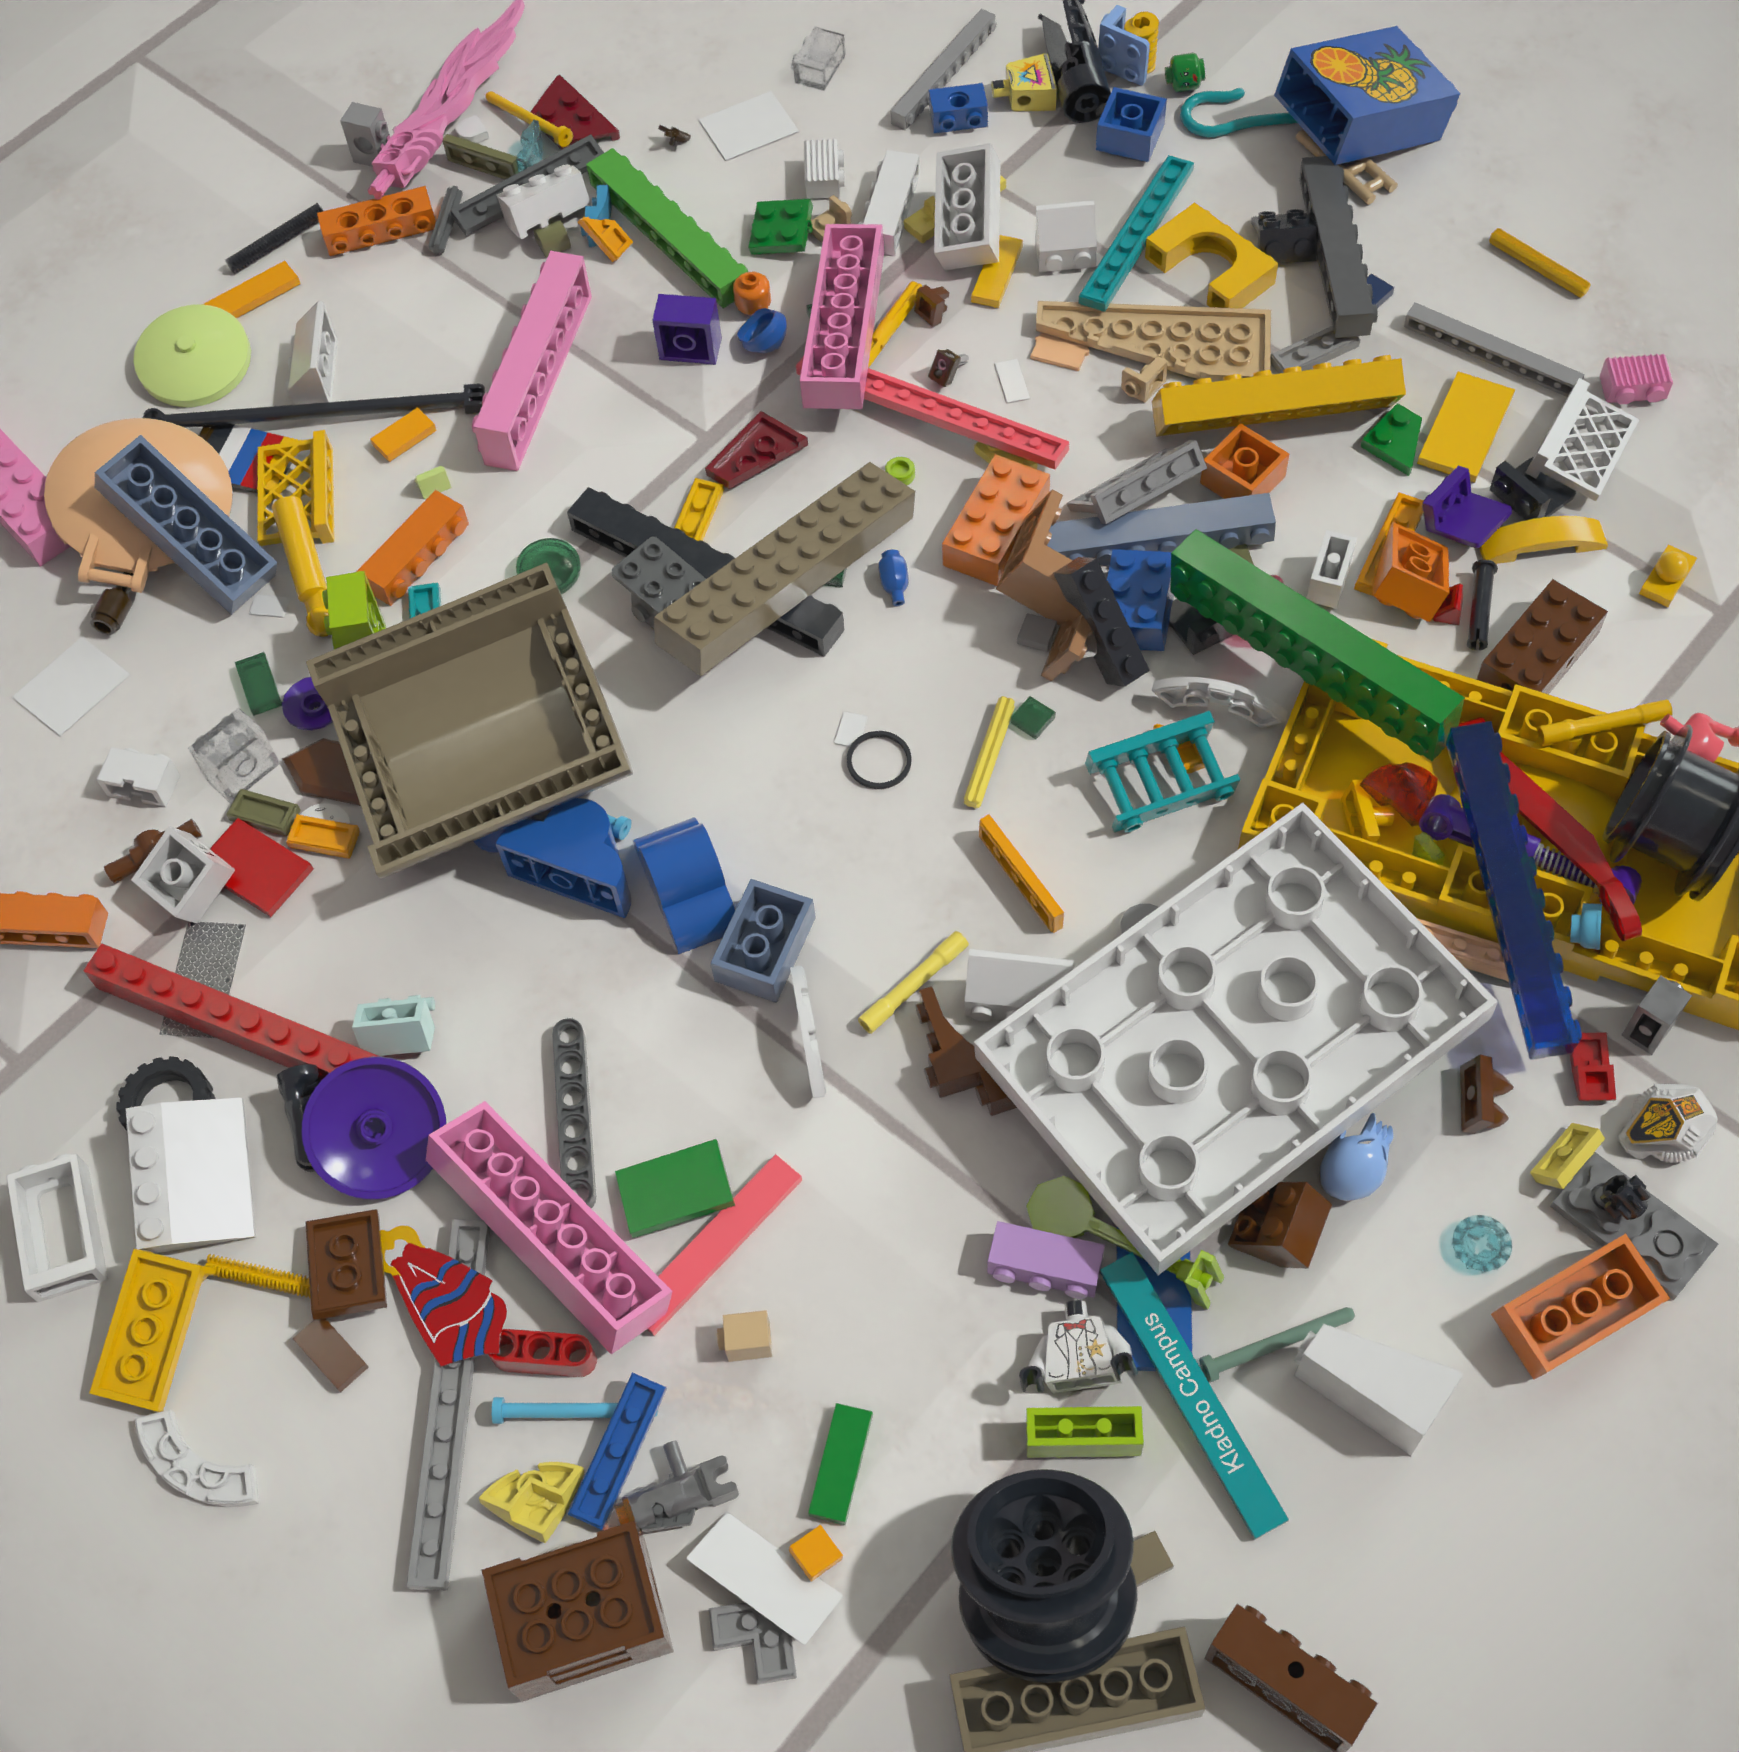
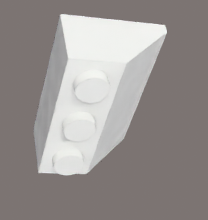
(313, 358)
(1007, 981)

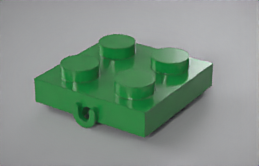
(781, 226)

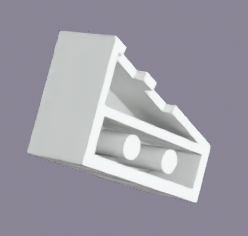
(543, 199)

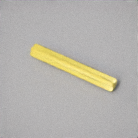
(989, 752)

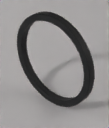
(884, 785)

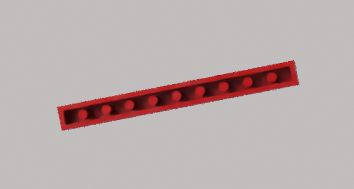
(217, 1012)

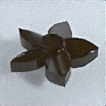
(675, 134)

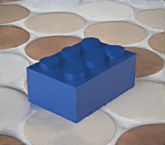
(1143, 593)

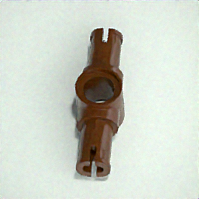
(143, 845)

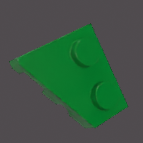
(1395, 438)

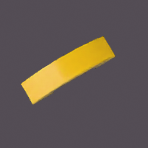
(1542, 535)

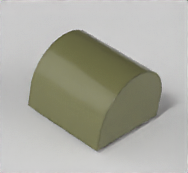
(552, 238)

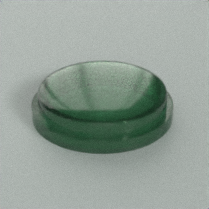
(559, 556)

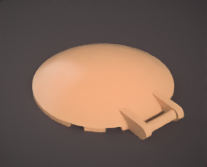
(95, 525)

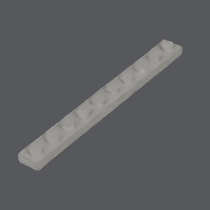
(445, 1439)

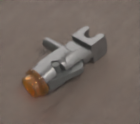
(677, 1499)

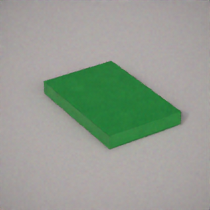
(674, 1188)

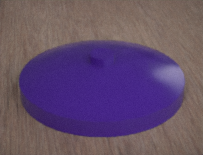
(371, 1127)

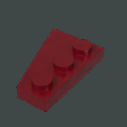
(755, 449)

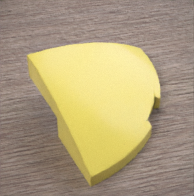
(536, 1498)

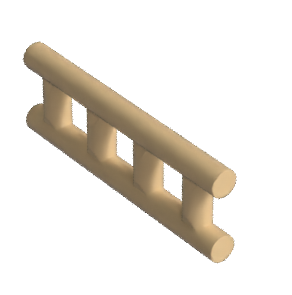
(1364, 191)

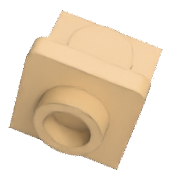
(838, 213)
(1145, 383)

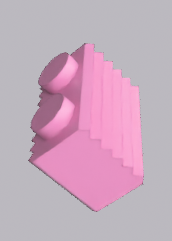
(1636, 379)

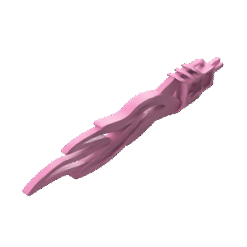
(460, 76)

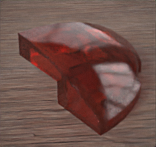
(1403, 787)

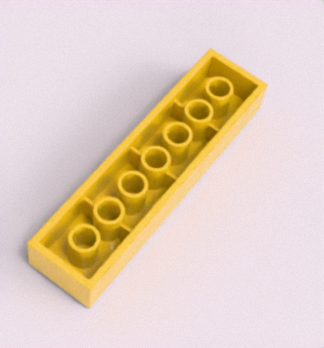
(1278, 396)

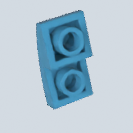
(599, 210)

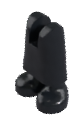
(294, 1086)

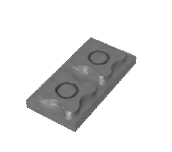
(1662, 1237)

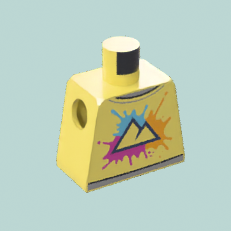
(1028, 85)

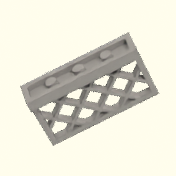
(1141, 482)

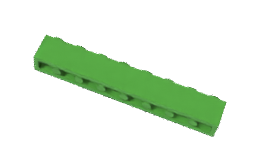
(667, 226)

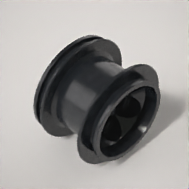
(1679, 814)
(1045, 1574)

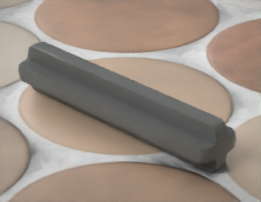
(445, 221)

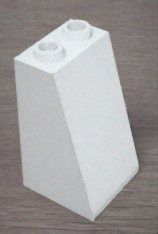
(1376, 1383)

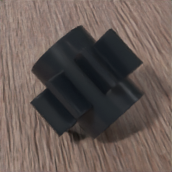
(1625, 1197)

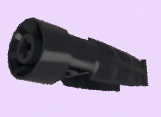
(1076, 65)

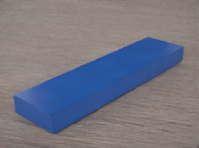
(617, 1451)

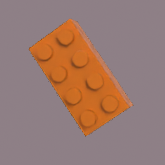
(992, 519)
(1580, 1306)

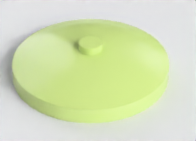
(192, 355)

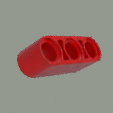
(555, 1363)

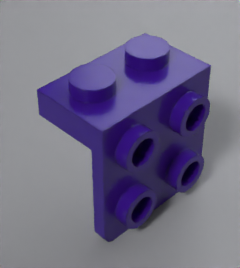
(1460, 514)

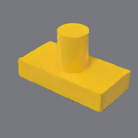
(1362, 816)

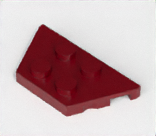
(567, 107)

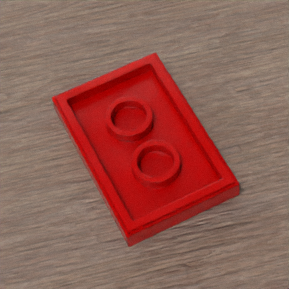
(263, 868)

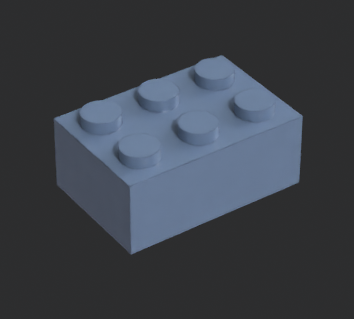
(763, 940)

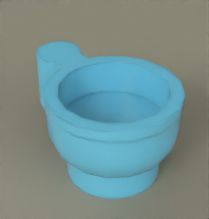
(1587, 926)

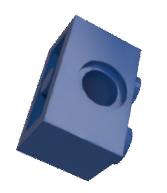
(958, 108)

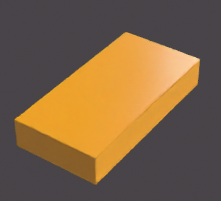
(403, 434)
(323, 836)

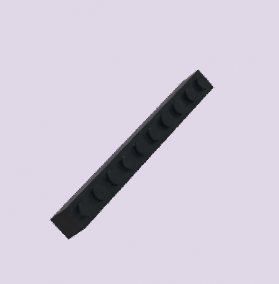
(625, 529)

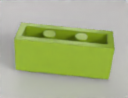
(1084, 1432)

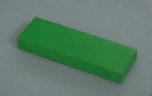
(840, 1464)

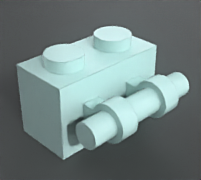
(395, 1025)

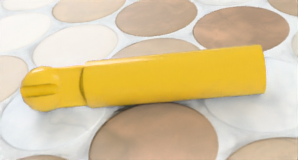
(302, 560)

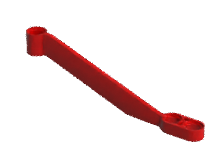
(1576, 844)

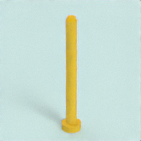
(561, 135)

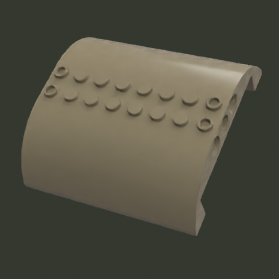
(469, 719)

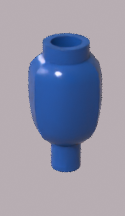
(894, 575)

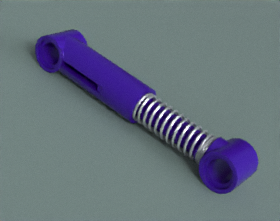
(1447, 819)

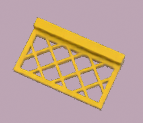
(320, 482)

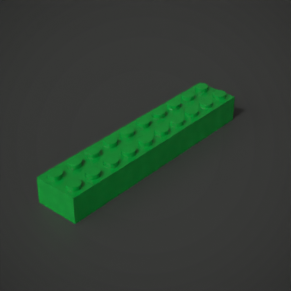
(1315, 645)

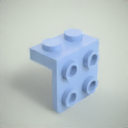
(1122, 51)

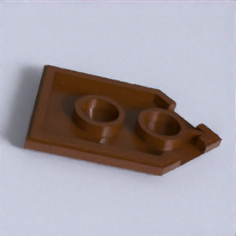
(322, 771)

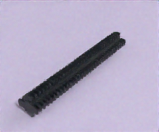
(274, 237)

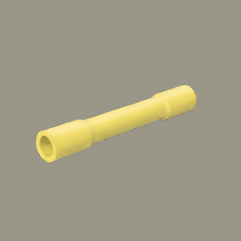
(885, 1007)

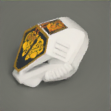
(1669, 1123)

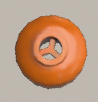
(751, 292)

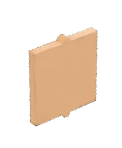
(1059, 352)

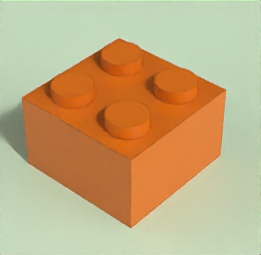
(1244, 465)

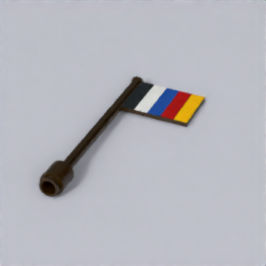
(239, 452)

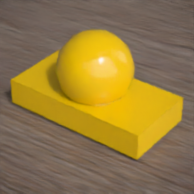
(1668, 575)

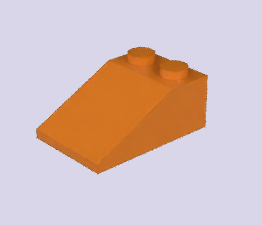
(1412, 573)

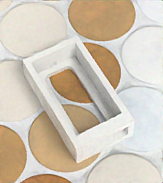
(25, 1193)

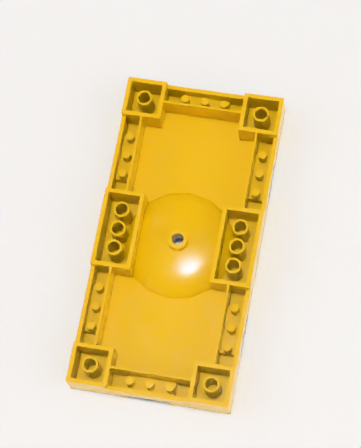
(1680, 938)

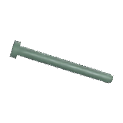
(1212, 1367)

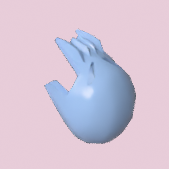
(1354, 1168)

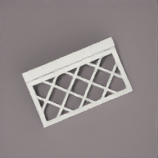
(1559, 435)

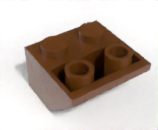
(1282, 1225)

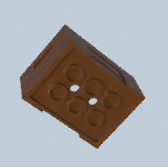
(585, 1640)

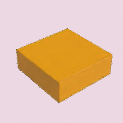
(815, 1553)

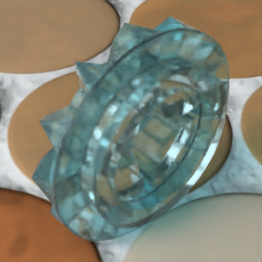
(1475, 1228)

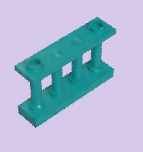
(1166, 740)

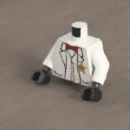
(1078, 1354)

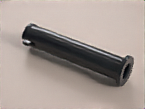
(1481, 603)

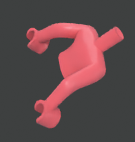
(1704, 738)

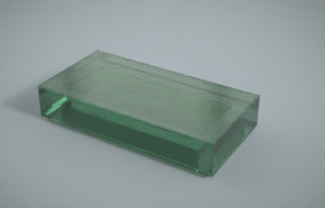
(258, 683)

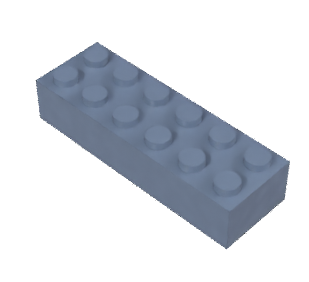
(185, 524)

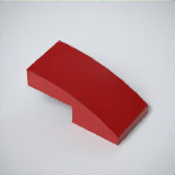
(1591, 1069)

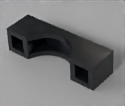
(1089, 592)

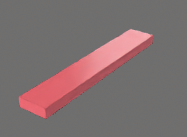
(726, 1234)

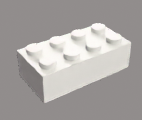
(967, 207)

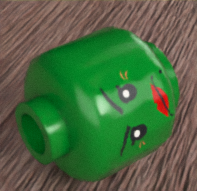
(1185, 72)

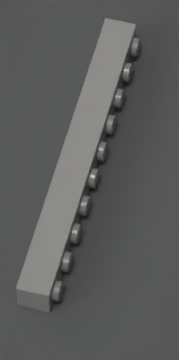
(943, 68)
(1492, 349)

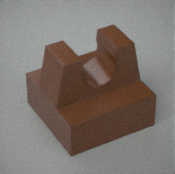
(931, 304)

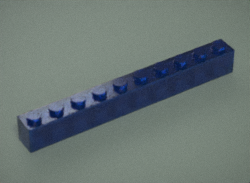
(1512, 892)

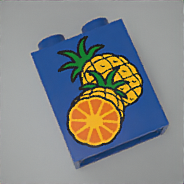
(1366, 94)

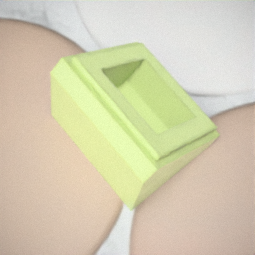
(432, 480)

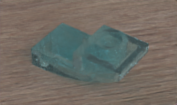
(532, 146)

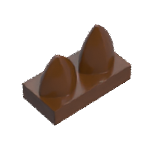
(1478, 1086)

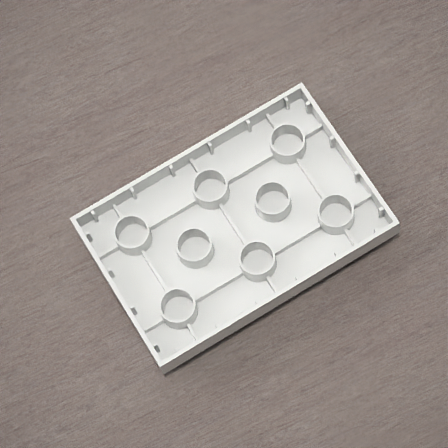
(1232, 1035)

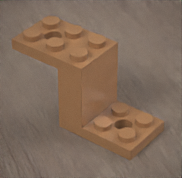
(1031, 582)

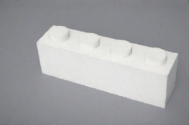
(892, 196)

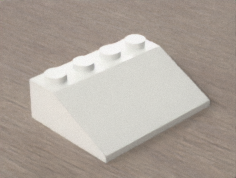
(190, 1174)

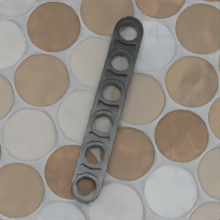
(574, 1114)

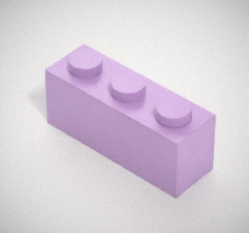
(1045, 1260)

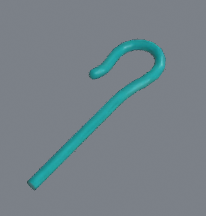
(1232, 126)

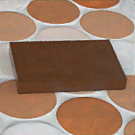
(345, 1264)

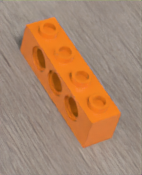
(377, 221)

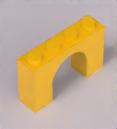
(1200, 232)

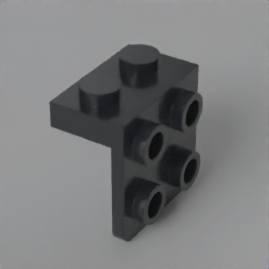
(1286, 236)
(1529, 495)
(1194, 629)

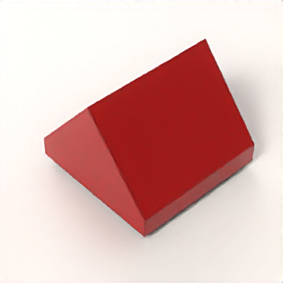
(1451, 608)

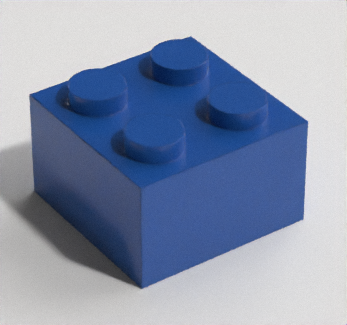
(1131, 124)

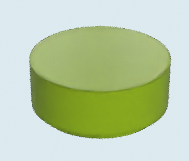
(902, 469)

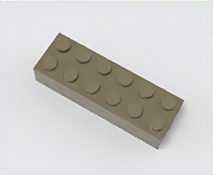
(1141, 1687)

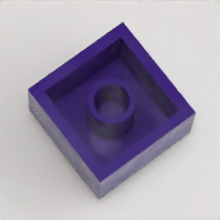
(687, 329)

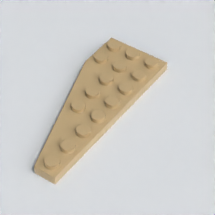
(1191, 339)

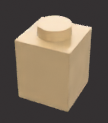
(745, 1336)

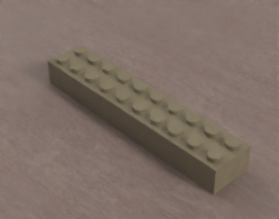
(783, 568)

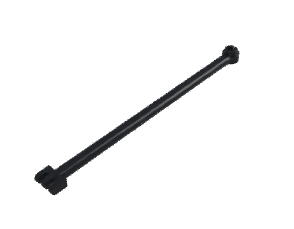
(469, 399)

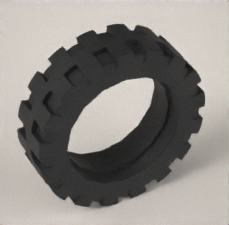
(157, 1073)

